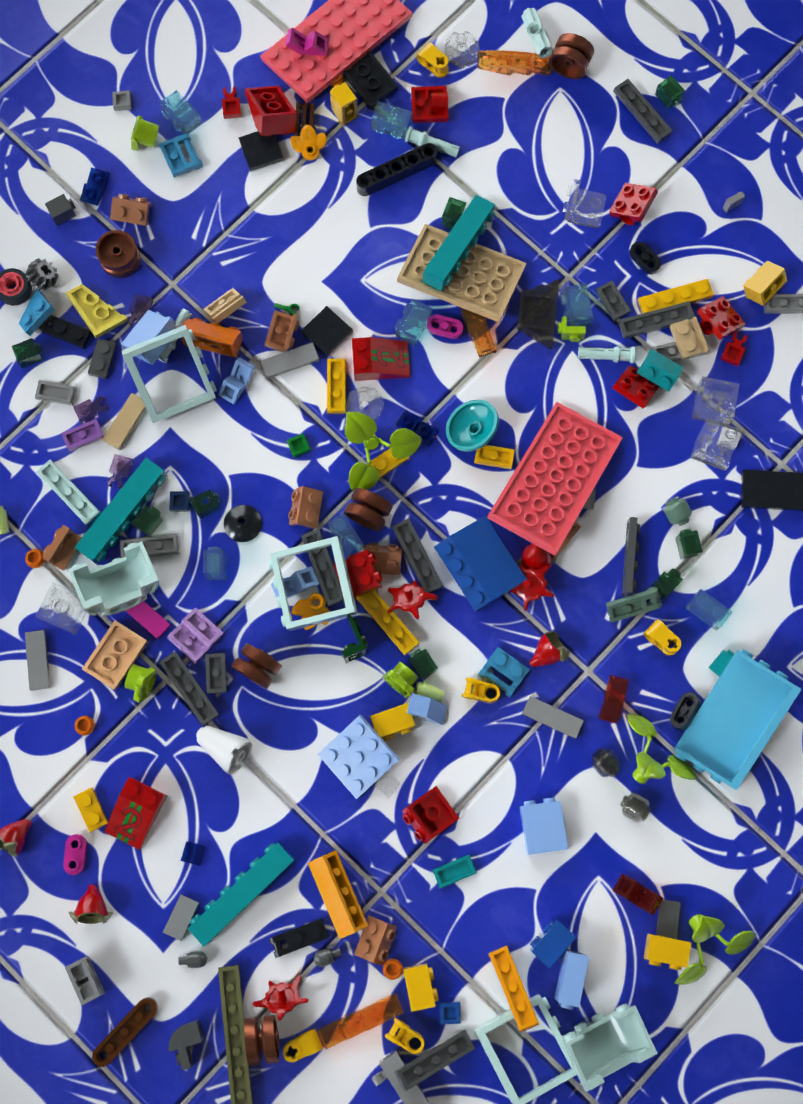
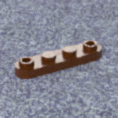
(125, 1032)

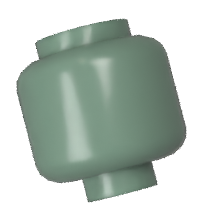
(677, 511)

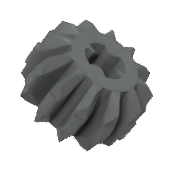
(42, 274)

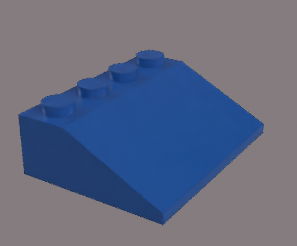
(480, 563)

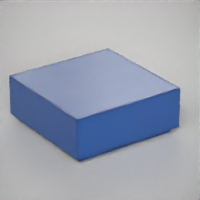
(449, 1012)

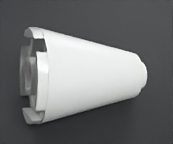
(224, 747)

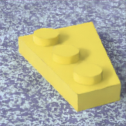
(95, 312)

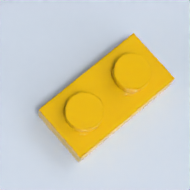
(495, 456)
(386, 463)
(91, 809)

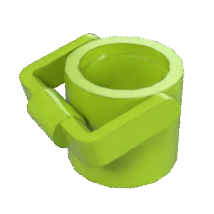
(143, 133)
(401, 679)
(140, 681)

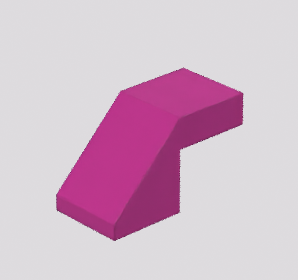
(308, 45)

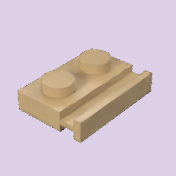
(224, 305)
(689, 338)

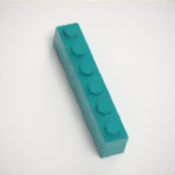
(458, 243)
(121, 511)
(241, 894)

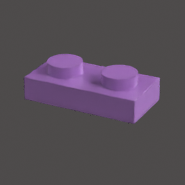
(82, 435)

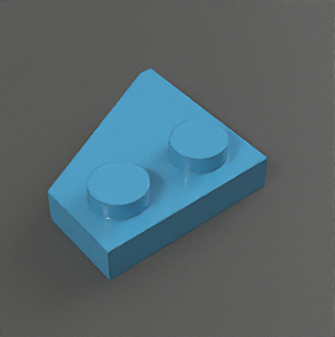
(36, 312)

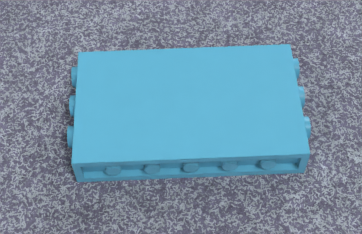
(737, 719)

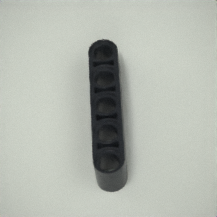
(401, 162)

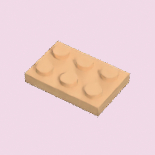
(115, 655)

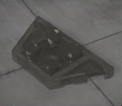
(538, 313)

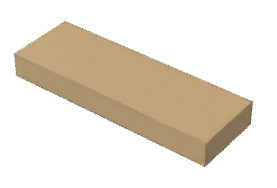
(124, 421)

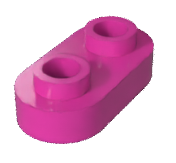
(445, 326)
(75, 854)

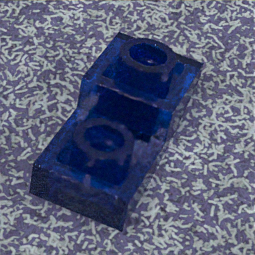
(95, 186)
(421, 428)

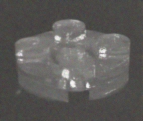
(460, 58)
(369, 395)

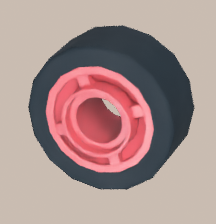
(18, 294)

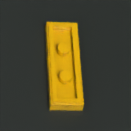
(336, 386)

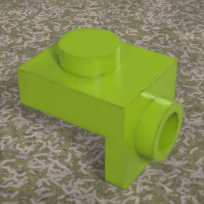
(571, 333)

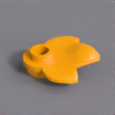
(307, 140)
(306, 608)

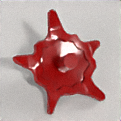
(534, 586)
(410, 598)
(281, 998)

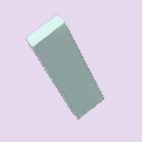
(68, 492)

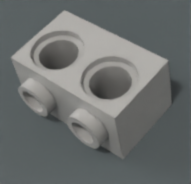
(84, 980)

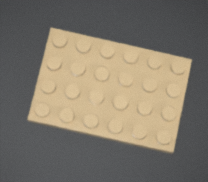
(481, 284)

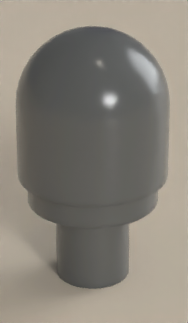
(326, 956)
(194, 959)

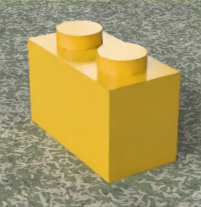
(343, 103)
(765, 283)
(393, 722)
(668, 951)
(419, 987)

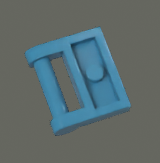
(175, 157)
(507, 667)

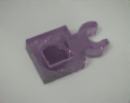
(139, 307)
(88, 411)
(119, 468)

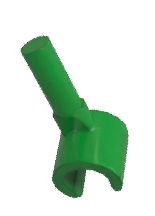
(287, 308)

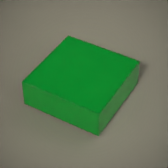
(298, 445)

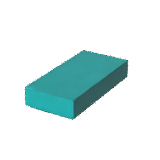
(454, 871)

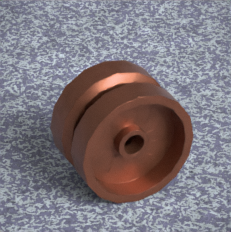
(571, 56)
(118, 253)
(368, 509)
(258, 663)
(261, 1039)

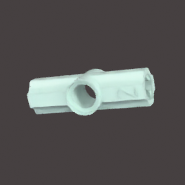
(537, 32)

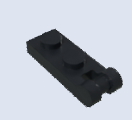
(66, 331)
(299, 937)

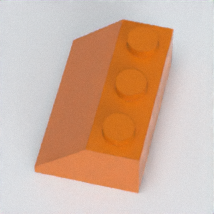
(214, 337)

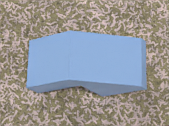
(238, 380)
(298, 582)
(427, 708)

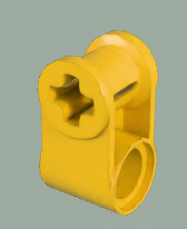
(433, 60)
(661, 637)
(479, 691)
(404, 1035)
(306, 1045)

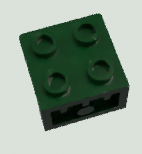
(352, 651)

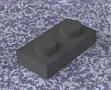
(613, 301)
(102, 359)
(216, 673)

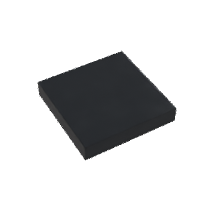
(260, 150)
(327, 331)

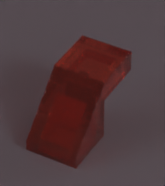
(613, 699)
(637, 894)

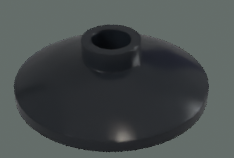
(244, 532)

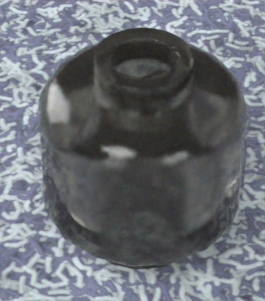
(606, 762)
(635, 807)

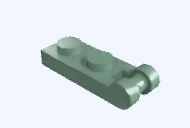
(633, 605)

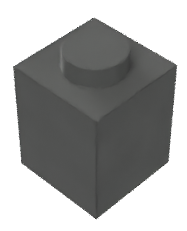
(61, 209)

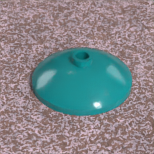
(472, 425)

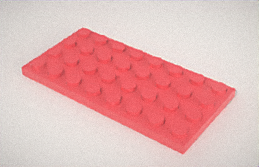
(351, 30)
(555, 478)

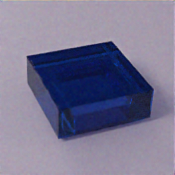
(193, 853)

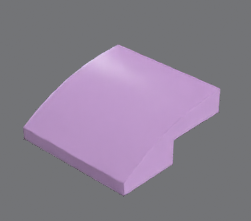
(195, 635)

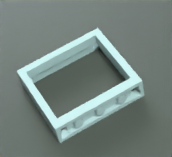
(157, 341)
(343, 575)
(553, 1024)

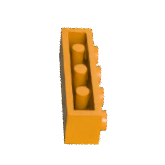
(338, 894)

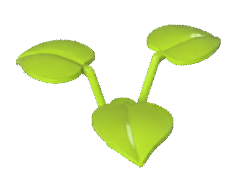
(362, 429)
(647, 766)
(704, 928)

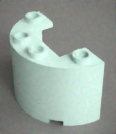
(117, 584)
(608, 1045)

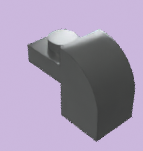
(182, 1038)

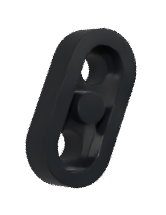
(647, 257)
(683, 711)

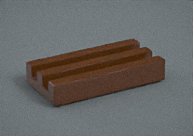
(304, 107)

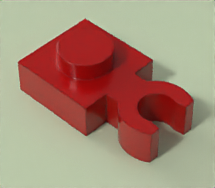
(231, 104)
(733, 350)

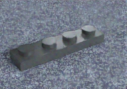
(642, 111)
(655, 320)
(417, 556)
(630, 564)
(324, 569)
(189, 688)
(434, 1060)

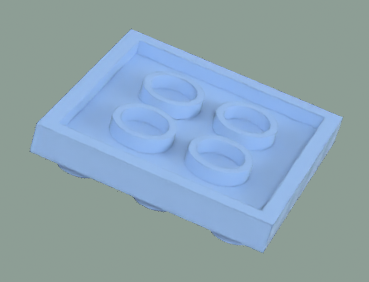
(358, 756)

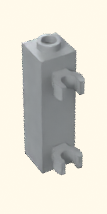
(390, 1064)

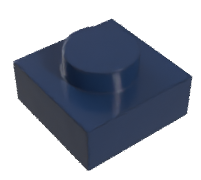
(179, 501)

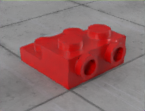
(363, 573)
(429, 815)

